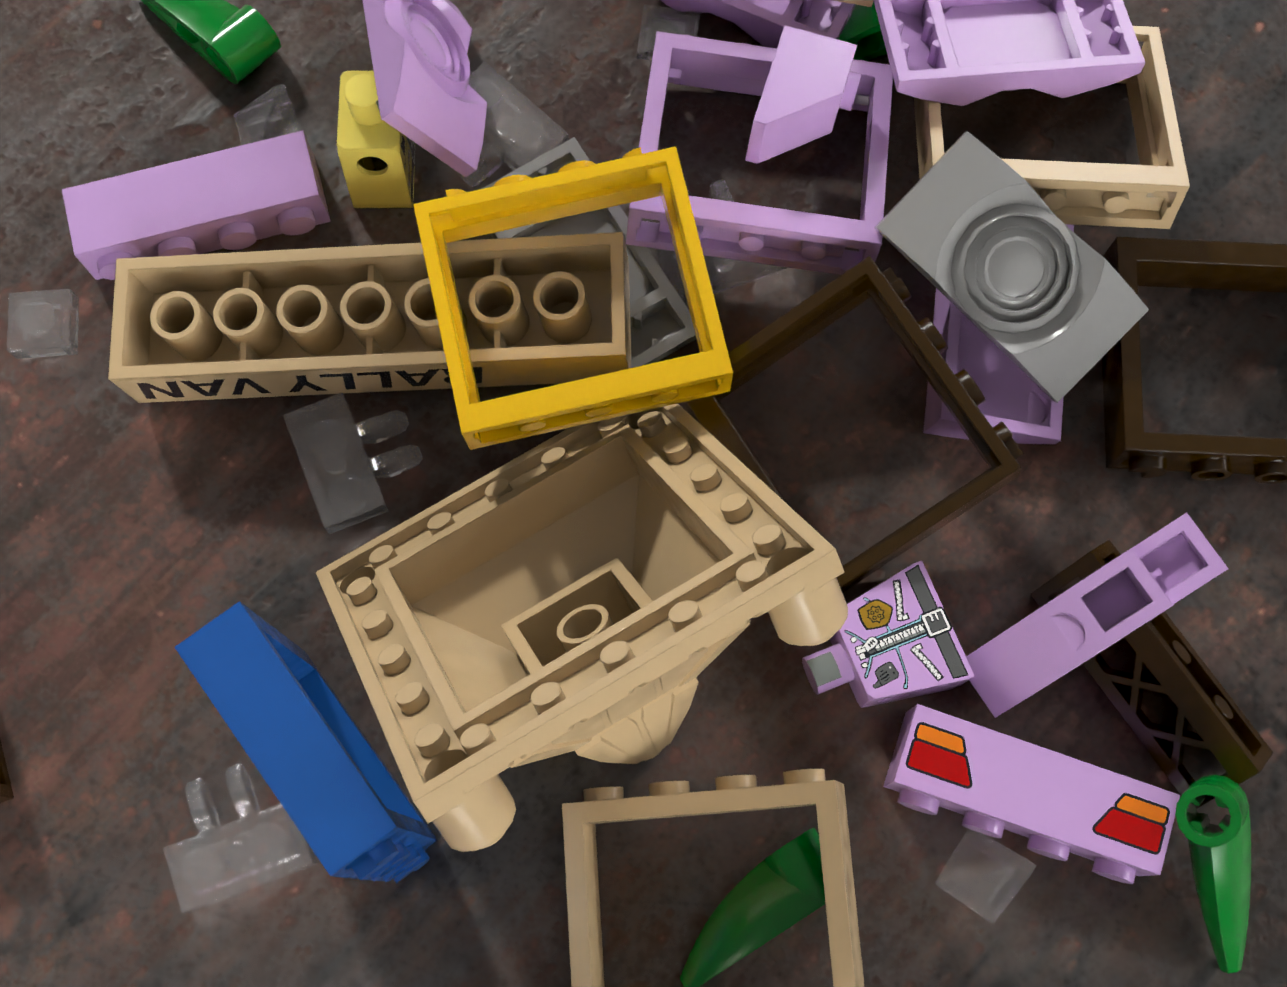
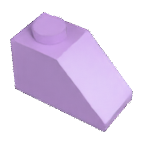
(802, 93)

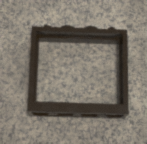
(1195, 266)
(924, 346)

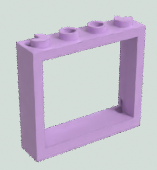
(751, 230)

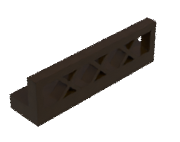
(1184, 678)

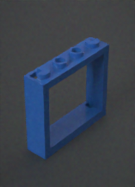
(307, 748)

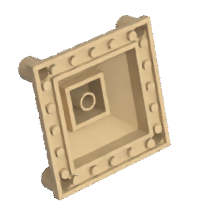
(570, 607)

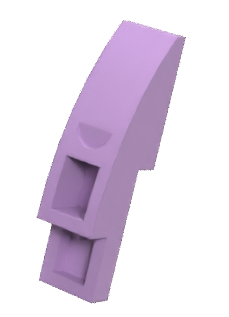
(1093, 614)

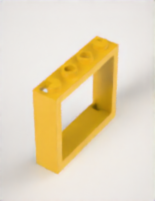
(572, 191)

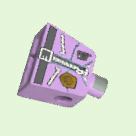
(892, 644)

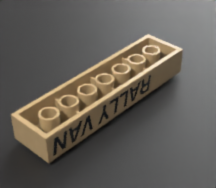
(367, 318)

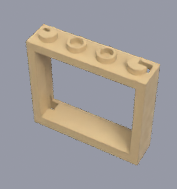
(1103, 192)
(731, 795)

